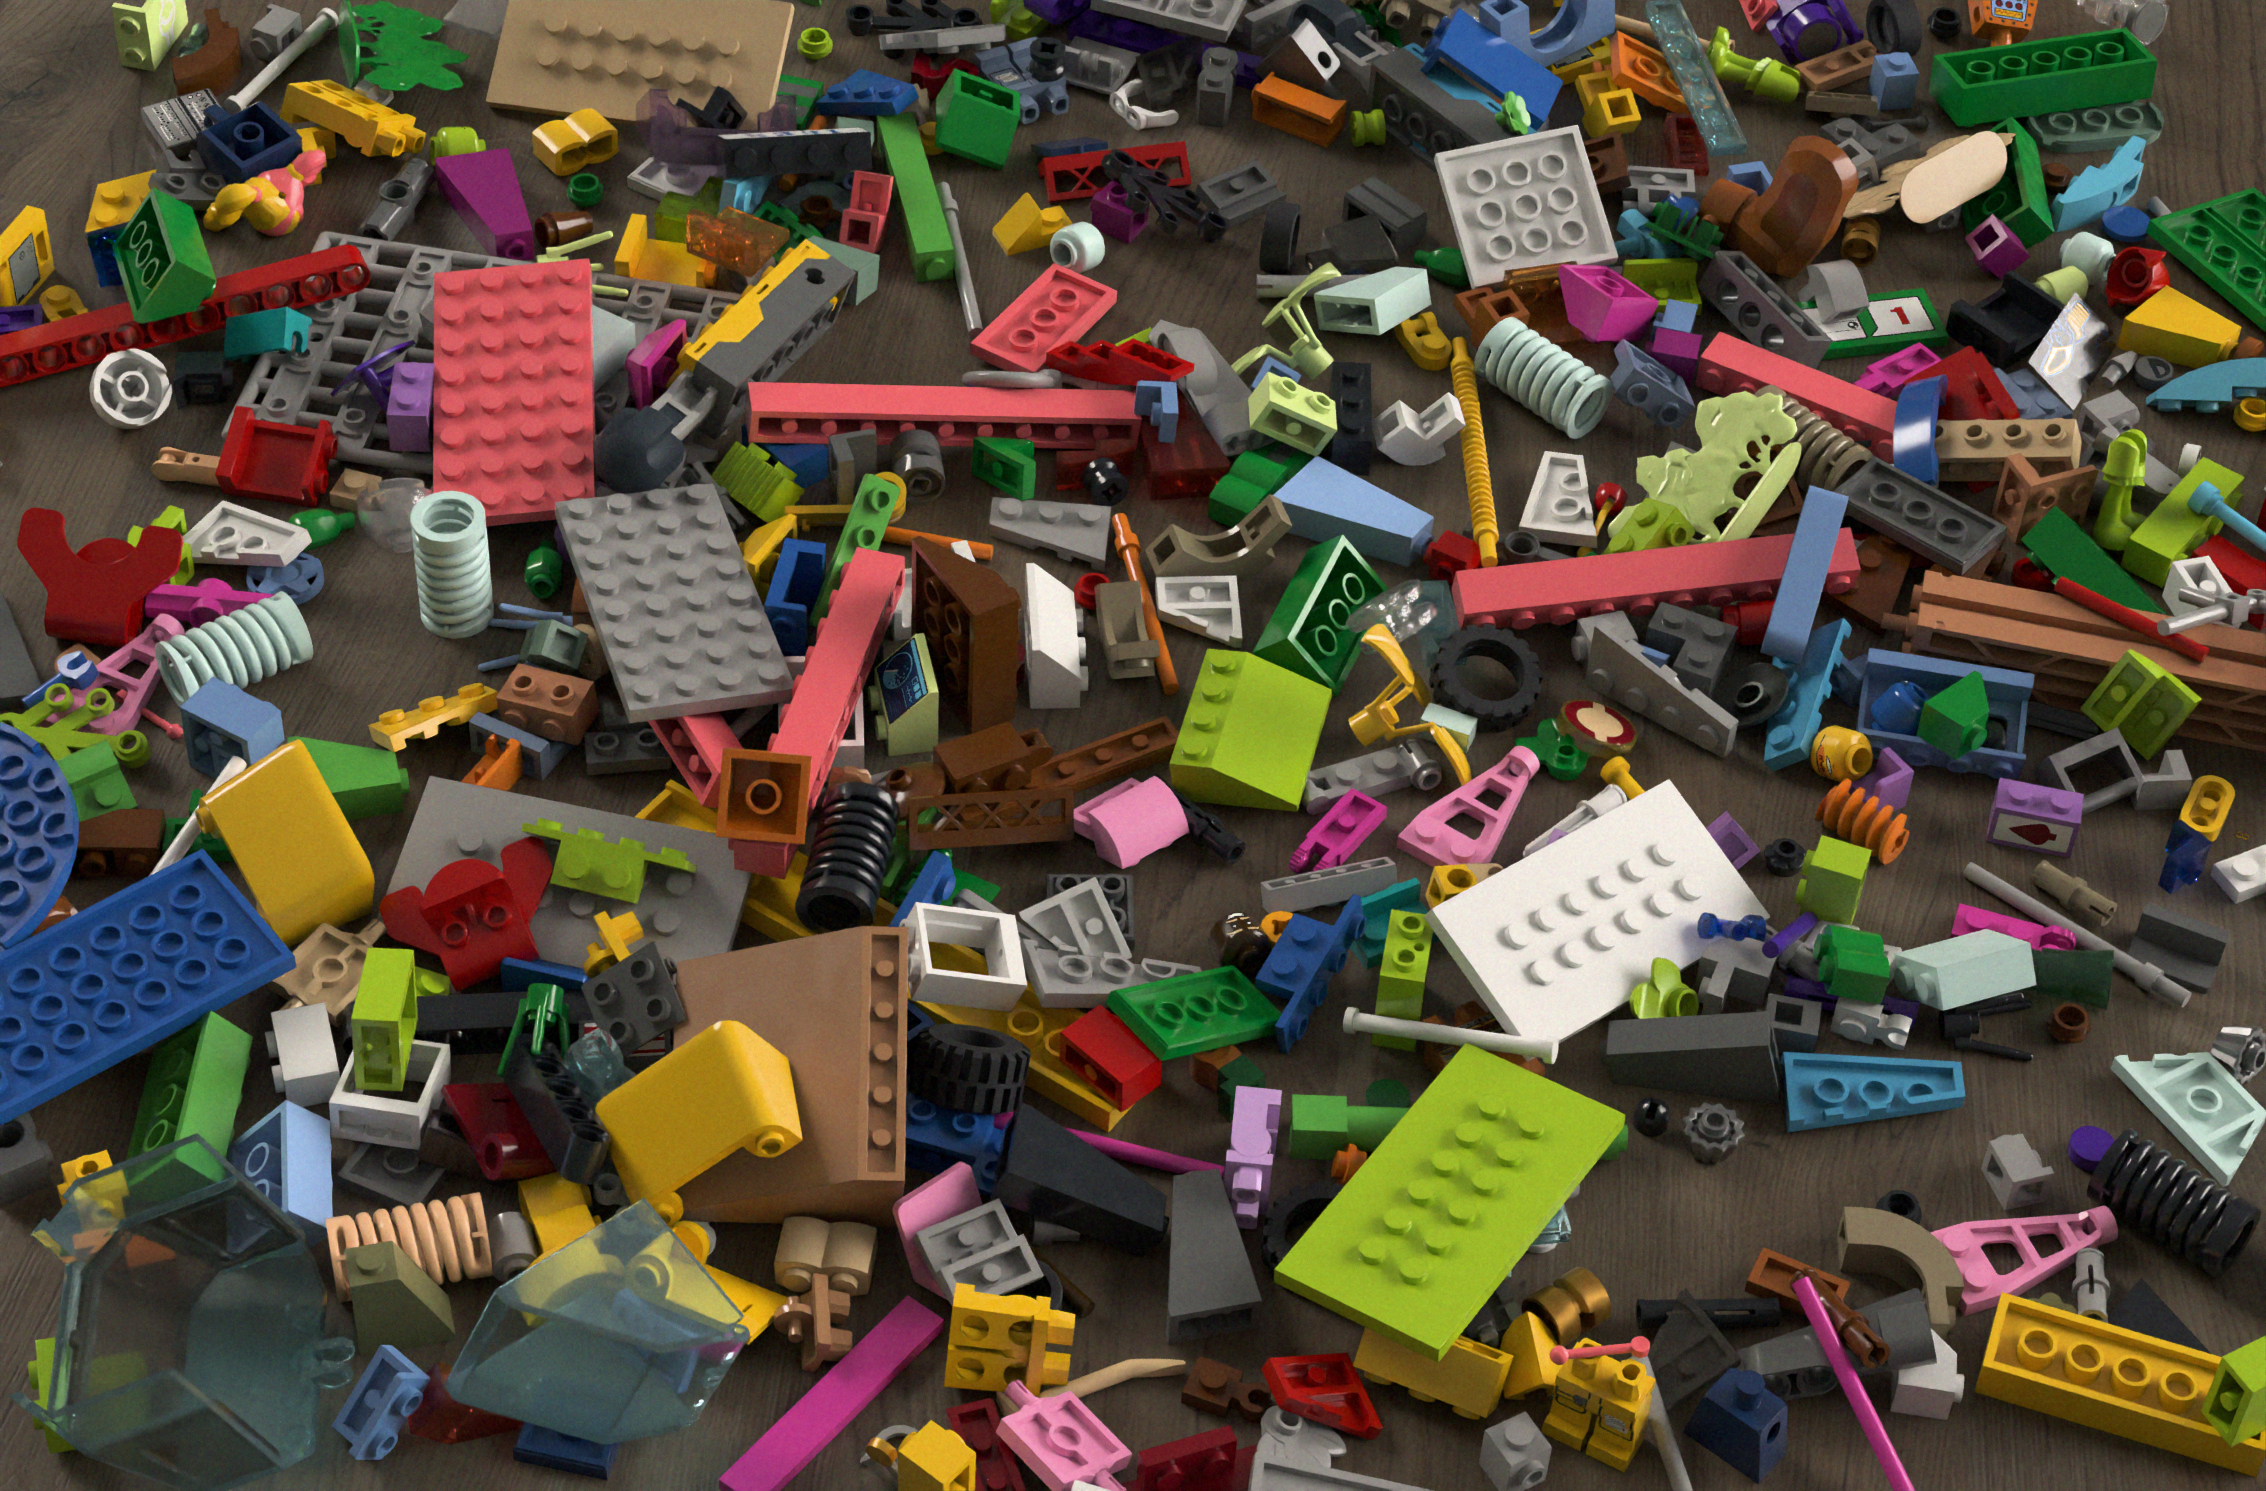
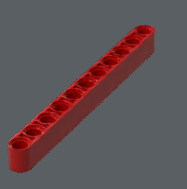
(251, 284)

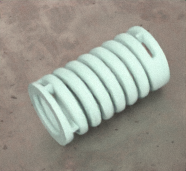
(1543, 377)
(452, 564)
(239, 647)

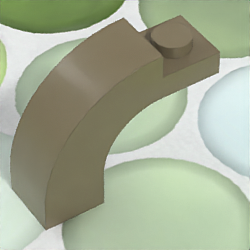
(1235, 552)
(1123, 630)
(1906, 1253)

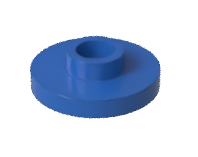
(2125, 223)

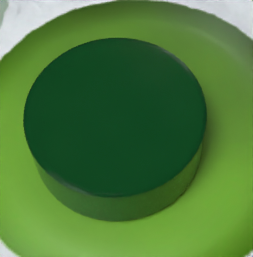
(1387, 1094)

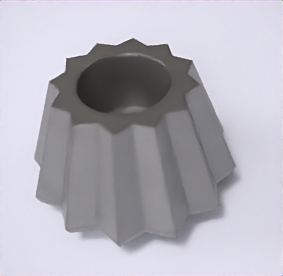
(2240, 1051)
(1712, 1132)

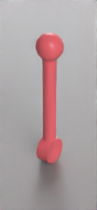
(173, 731)
(1638, 1347)

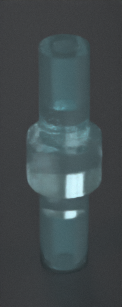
(194, 41)

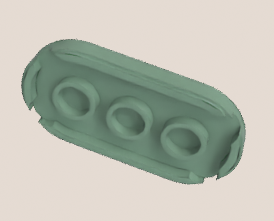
(2096, 127)

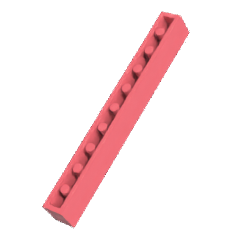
(952, 414)
(1637, 581)
(830, 686)

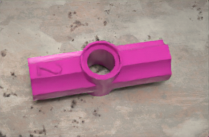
(199, 604)

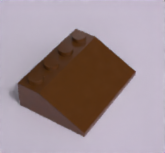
(969, 633)

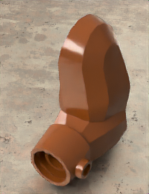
(1794, 215)

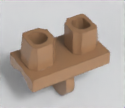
(809, 1321)

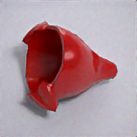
(2135, 276)

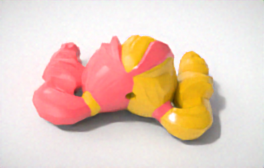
(260, 197)

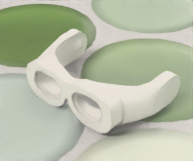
(1145, 118)

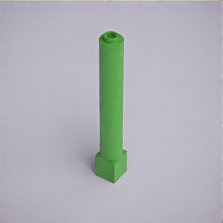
(1326, 1124)

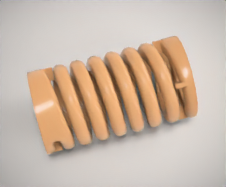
(427, 1236)

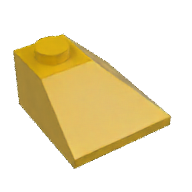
(763, 551)

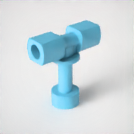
(1637, 242)

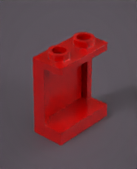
(275, 459)

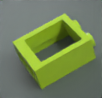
(1403, 974)
(384, 1019)

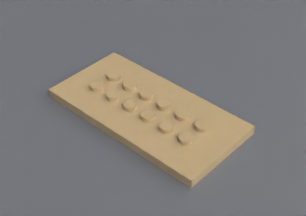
(612, 51)

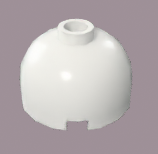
(130, 389)

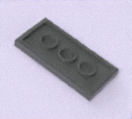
(1920, 516)

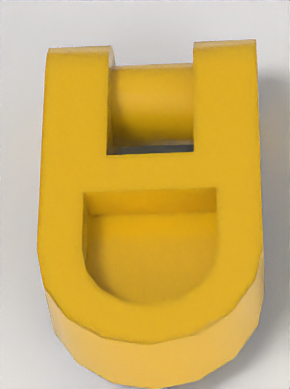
(60, 303)
(1429, 351)

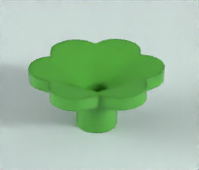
(1514, 114)

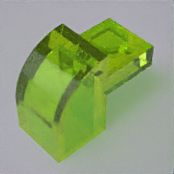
(673, 209)

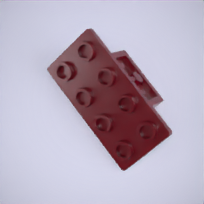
(1195, 1464)

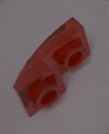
(1072, 463)

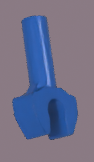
(73, 672)

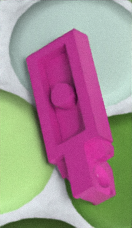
(1889, 374)

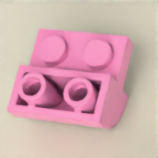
(1131, 821)

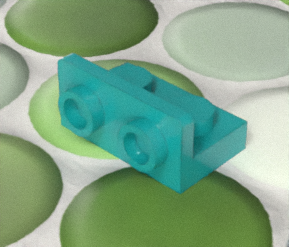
(1377, 910)

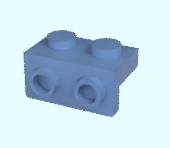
(381, 1404)

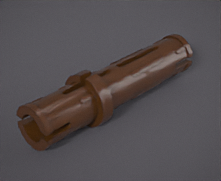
(1849, 1325)

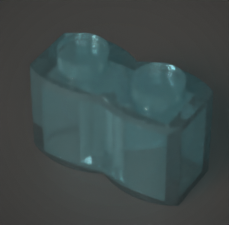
(597, 1064)

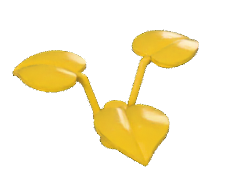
(1379, 716)

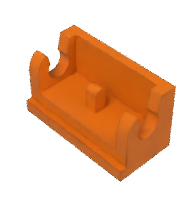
(497, 768)

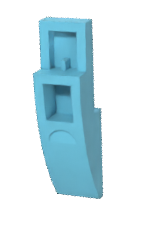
(2100, 188)
(2212, 386)

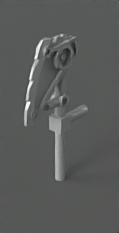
(2226, 608)

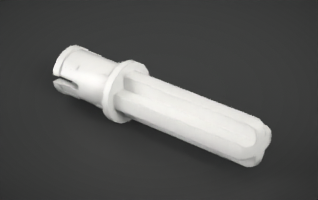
(1585, 812)

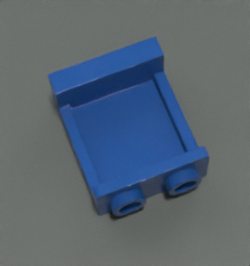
(794, 592)

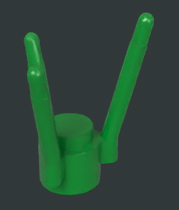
(542, 1008)

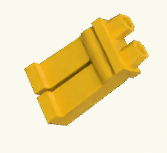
(356, 117)

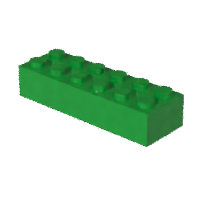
(2042, 77)

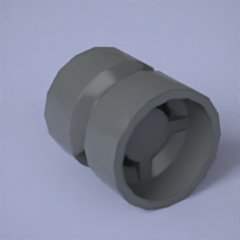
(918, 462)

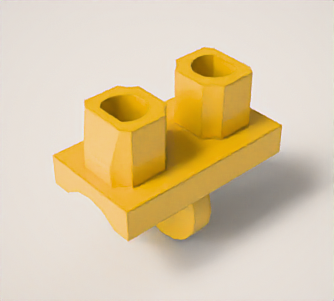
(615, 936)

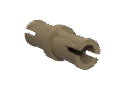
(2073, 893)

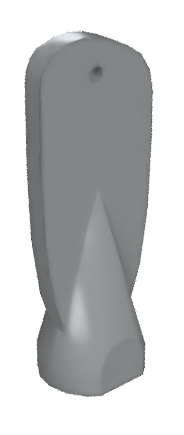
(2158, 478)

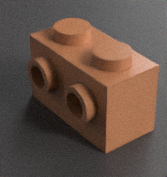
(548, 704)

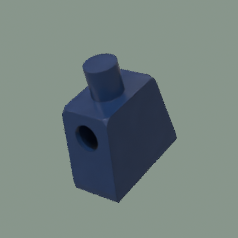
(1742, 1423)

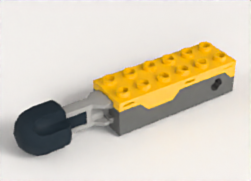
(709, 389)

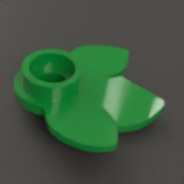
(1556, 751)

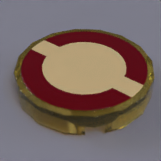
(1597, 728)

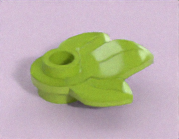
(1664, 994)

